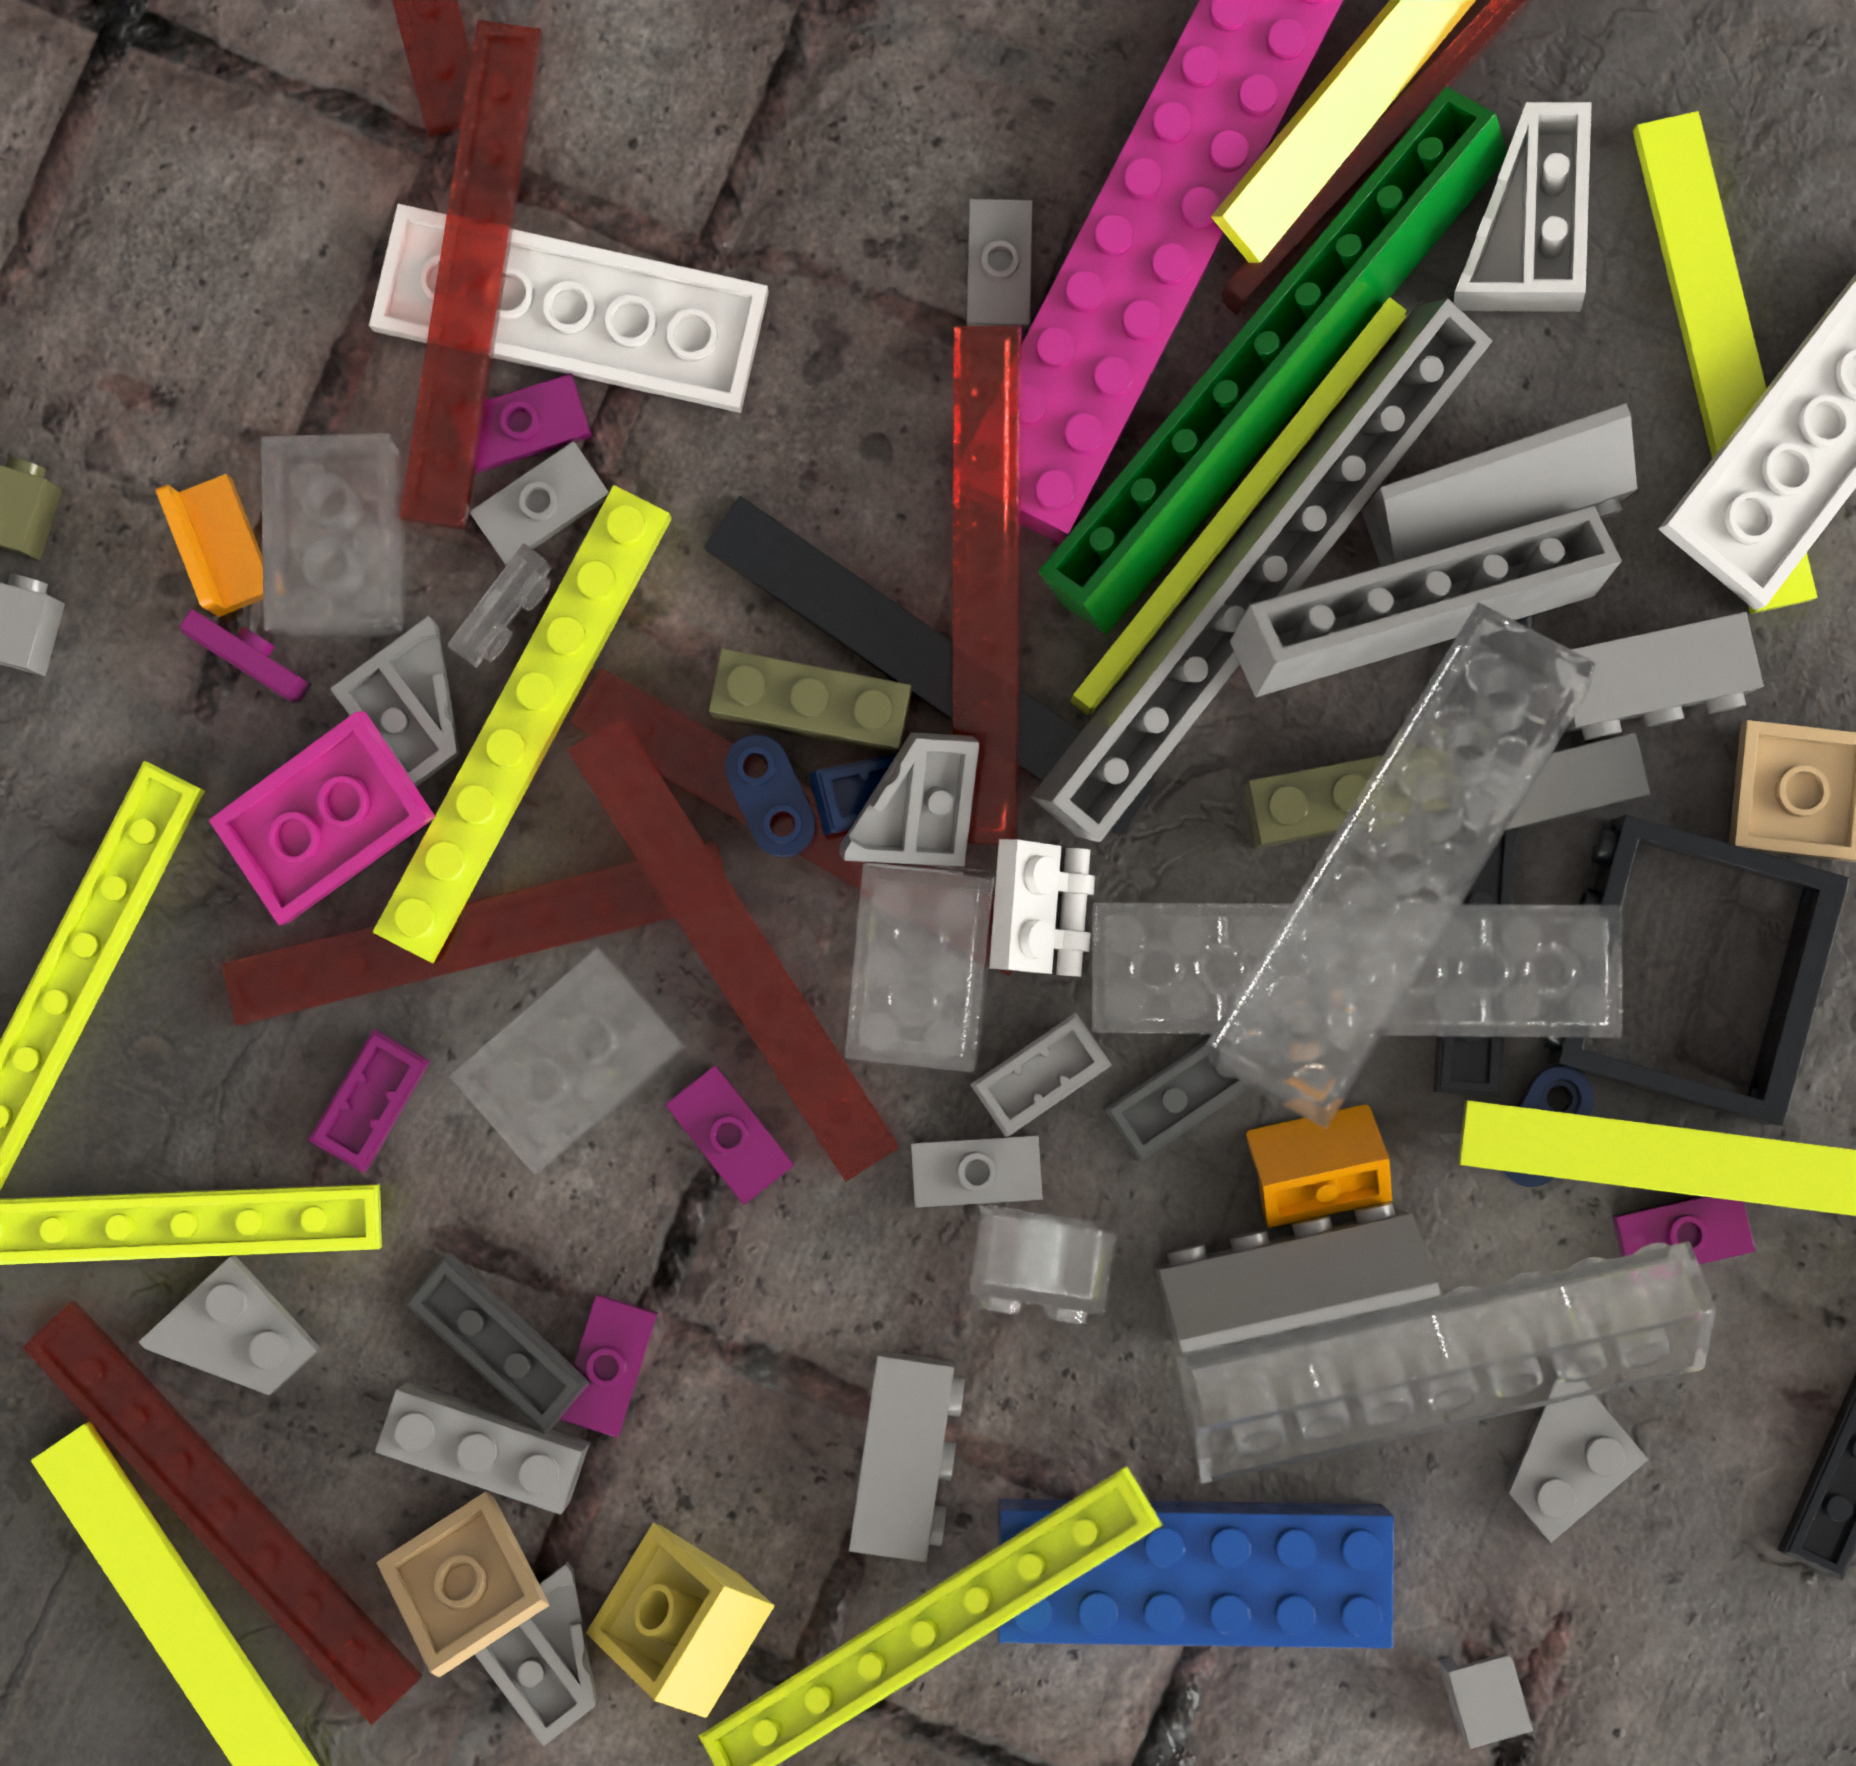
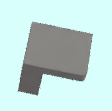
(1485, 1699)

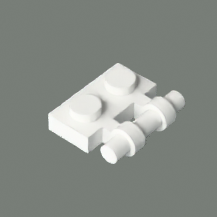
(1027, 908)

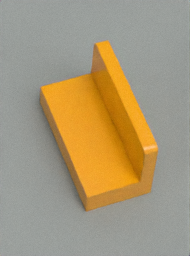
(215, 544)
(1320, 1170)

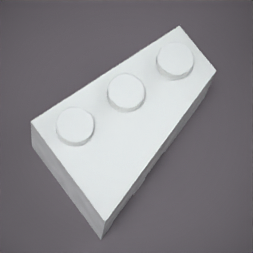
(1536, 223)

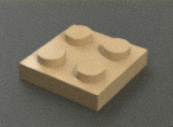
(1795, 791)
(462, 1584)

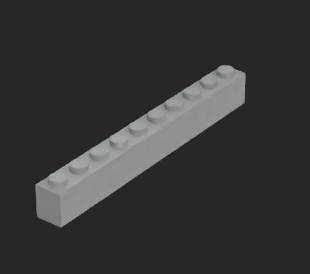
(1262, 562)

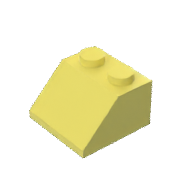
(679, 1621)

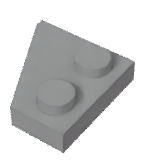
(407, 700)
(919, 805)
(234, 1331)
(1571, 1464)
(546, 1661)

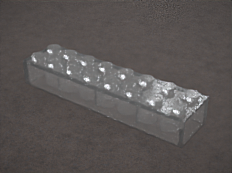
(1401, 865)
(1489, 975)
(1446, 1361)

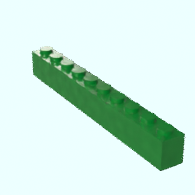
(1276, 360)

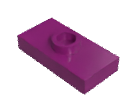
(531, 423)
(247, 653)
(369, 1100)
(729, 1134)
(1712, 1226)
(612, 1361)

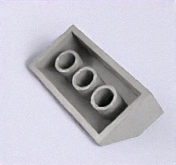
(1507, 488)
(1294, 1278)

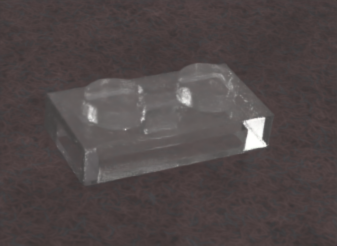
(518, 586)

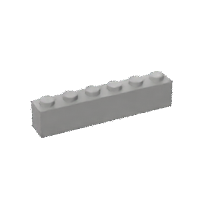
(1422, 600)

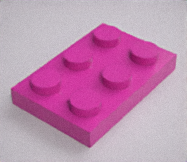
(321, 818)

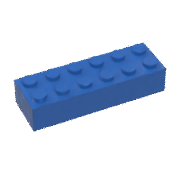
(1224, 1579)

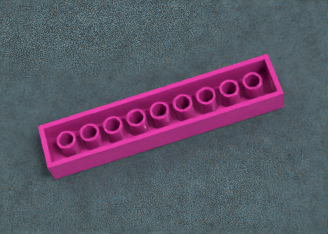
(1152, 241)

